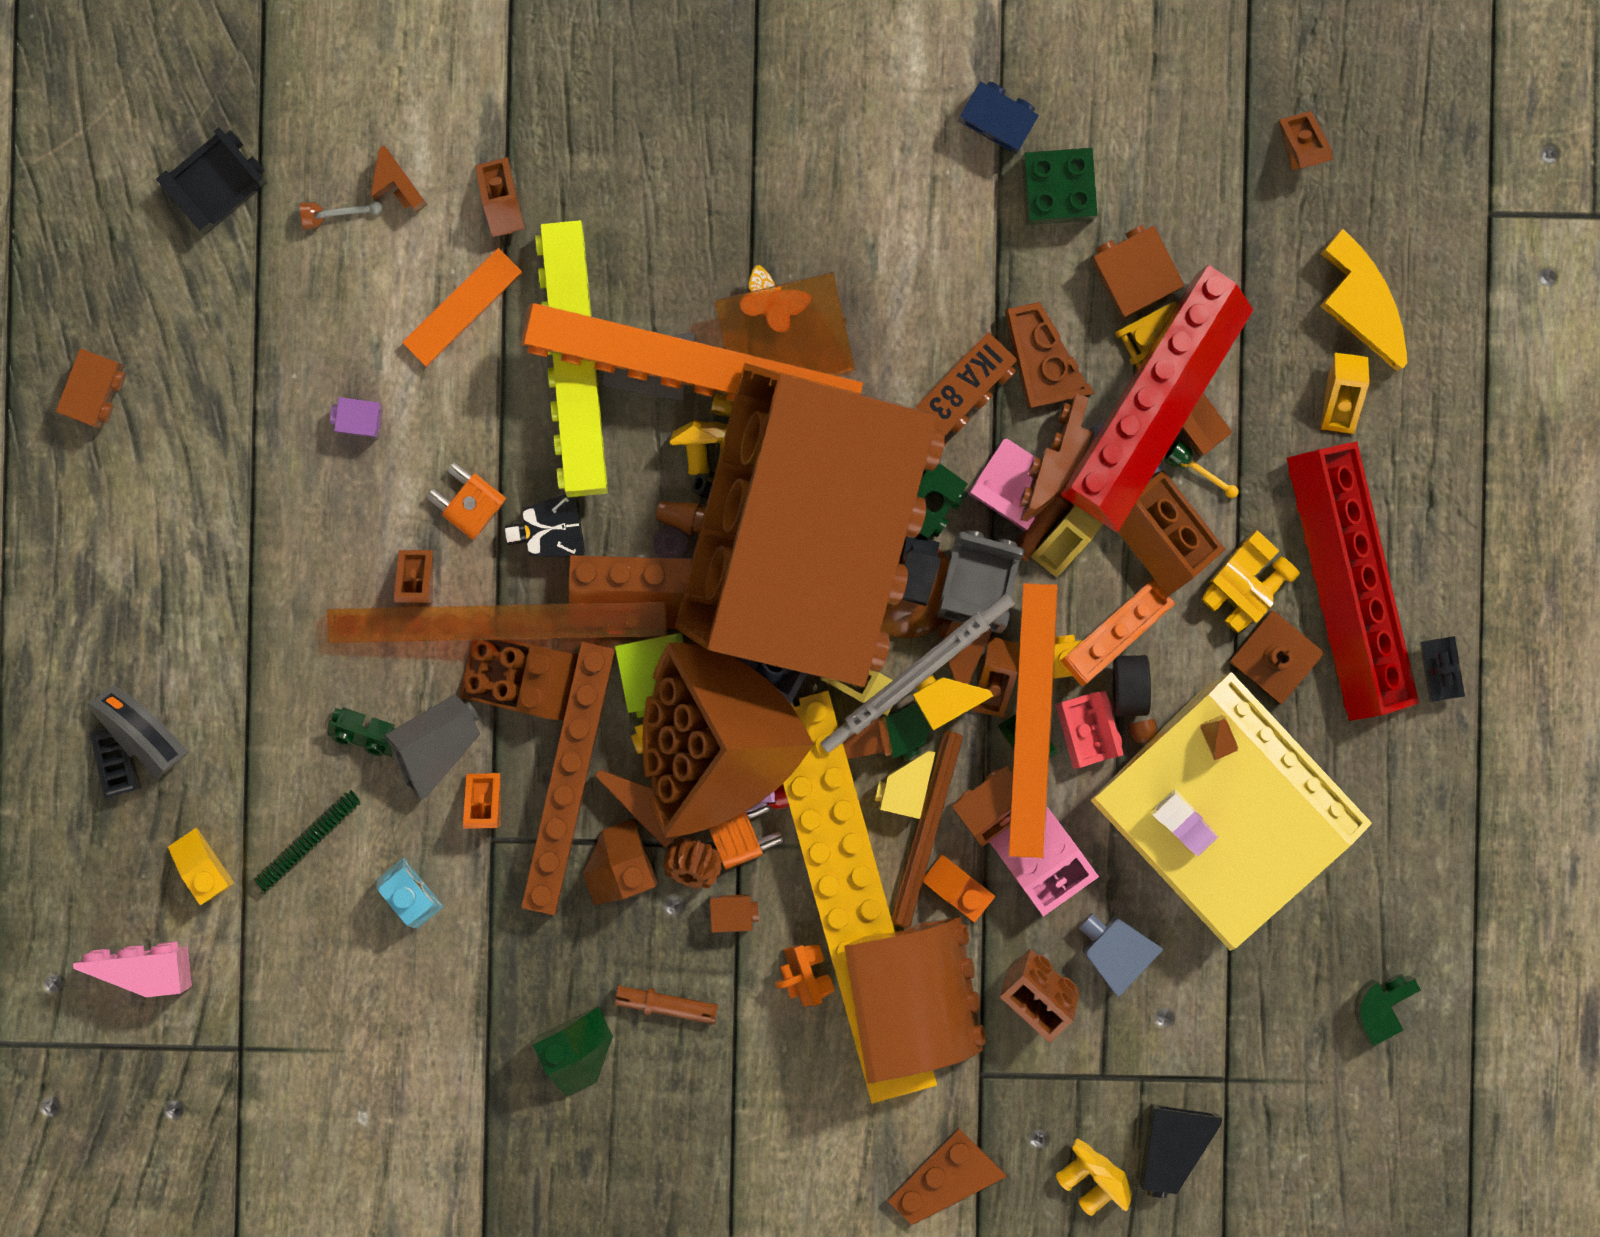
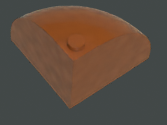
(715, 739)

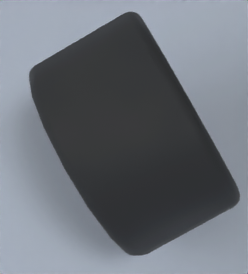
(1131, 685)

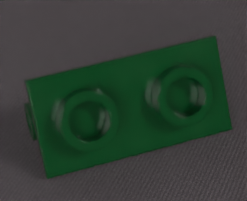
(348, 729)

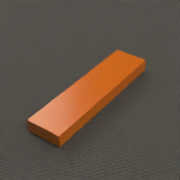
(462, 307)
(1117, 632)

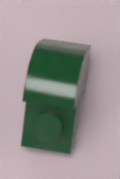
(1374, 1007)

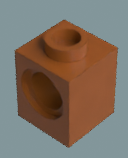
(733, 913)

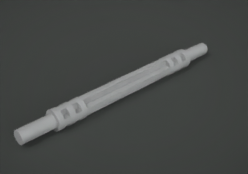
(918, 672)

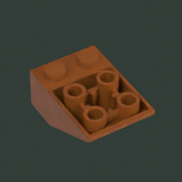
(519, 677)

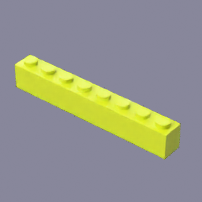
(575, 385)

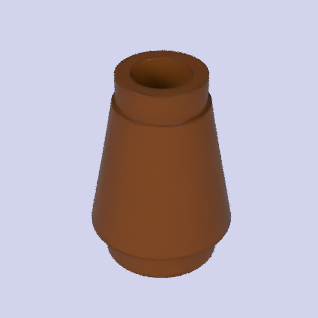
(681, 515)

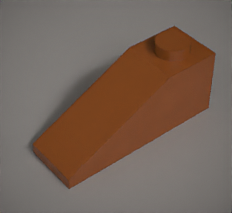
(636, 799)

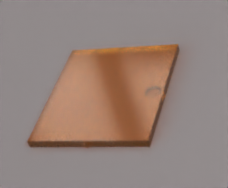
(789, 324)

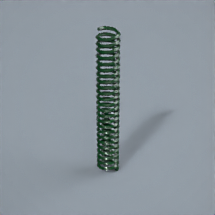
(352, 805)

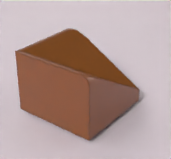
(1219, 737)

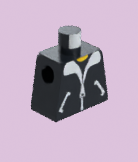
(550, 529)

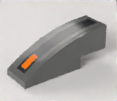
(138, 731)

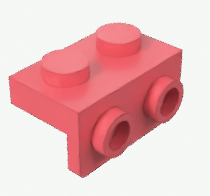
(1089, 729)

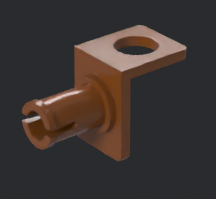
(870, 741)

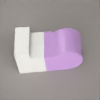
(1185, 823)

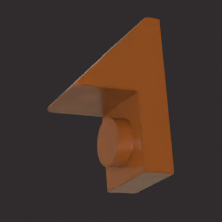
(1304, 141)
(390, 174)

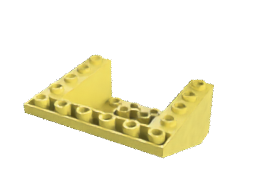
(1266, 802)

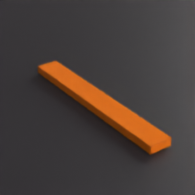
(1033, 720)

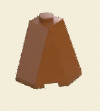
(619, 865)

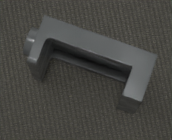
(978, 576)

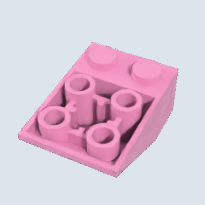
(1055, 877)
(147, 973)

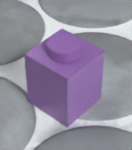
(356, 417)

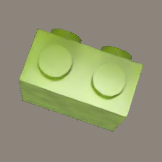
(637, 666)

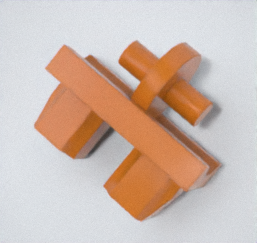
(799, 976)

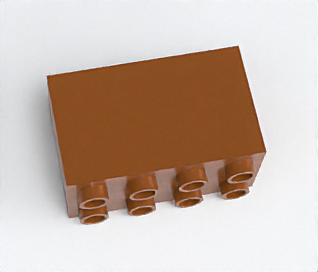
(808, 526)

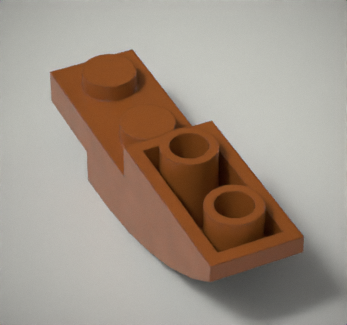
(1059, 461)

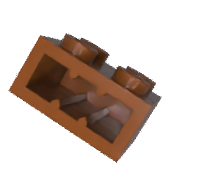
(1136, 271)
(1040, 995)

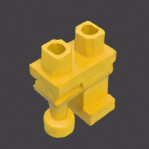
(1241, 588)

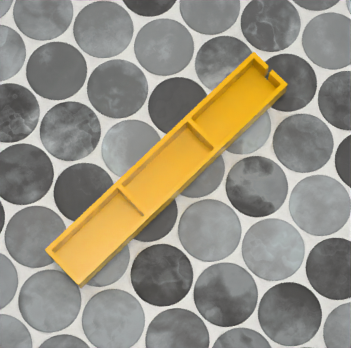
(840, 864)

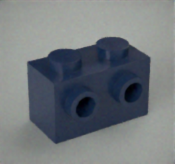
(999, 116)

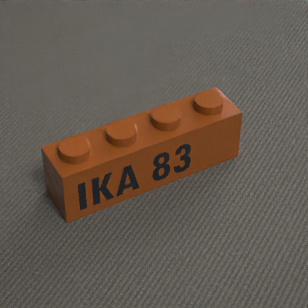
(969, 384)

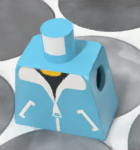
(408, 894)

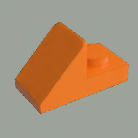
(958, 888)

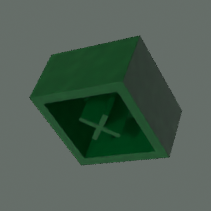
(1059, 186)

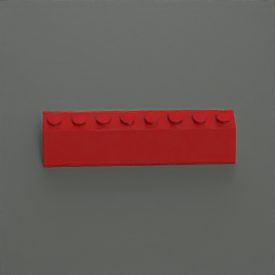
(1159, 398)
(1352, 581)

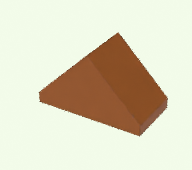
(414, 577)

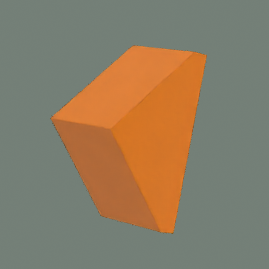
(482, 801)

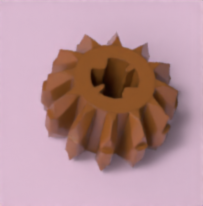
(692, 863)

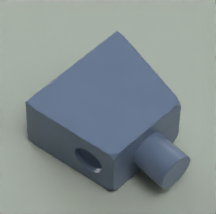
(1117, 951)

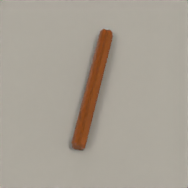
(927, 829)

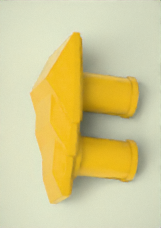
(695, 437)
(1110, 1179)

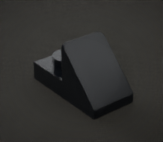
(922, 565)

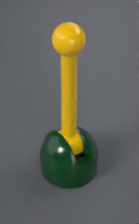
(1181, 456)

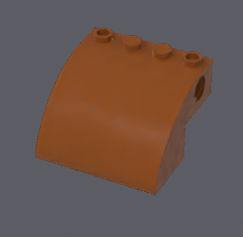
(915, 999)

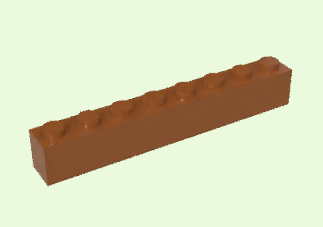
(568, 778)

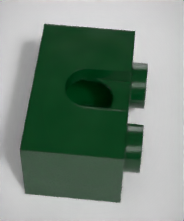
(951, 490)

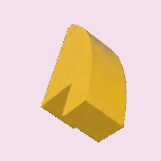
(1364, 301)

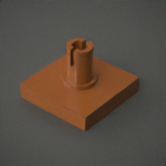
(1276, 657)

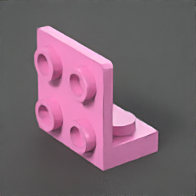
(1004, 482)

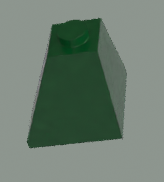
(575, 1051)

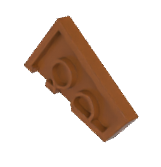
(1042, 360)
(944, 1178)

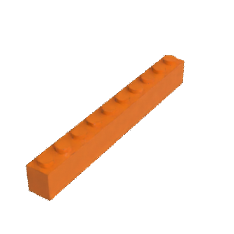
(649, 353)

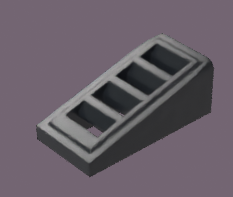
(105, 776)

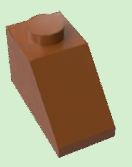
(499, 197)
(965, 662)
(998, 675)

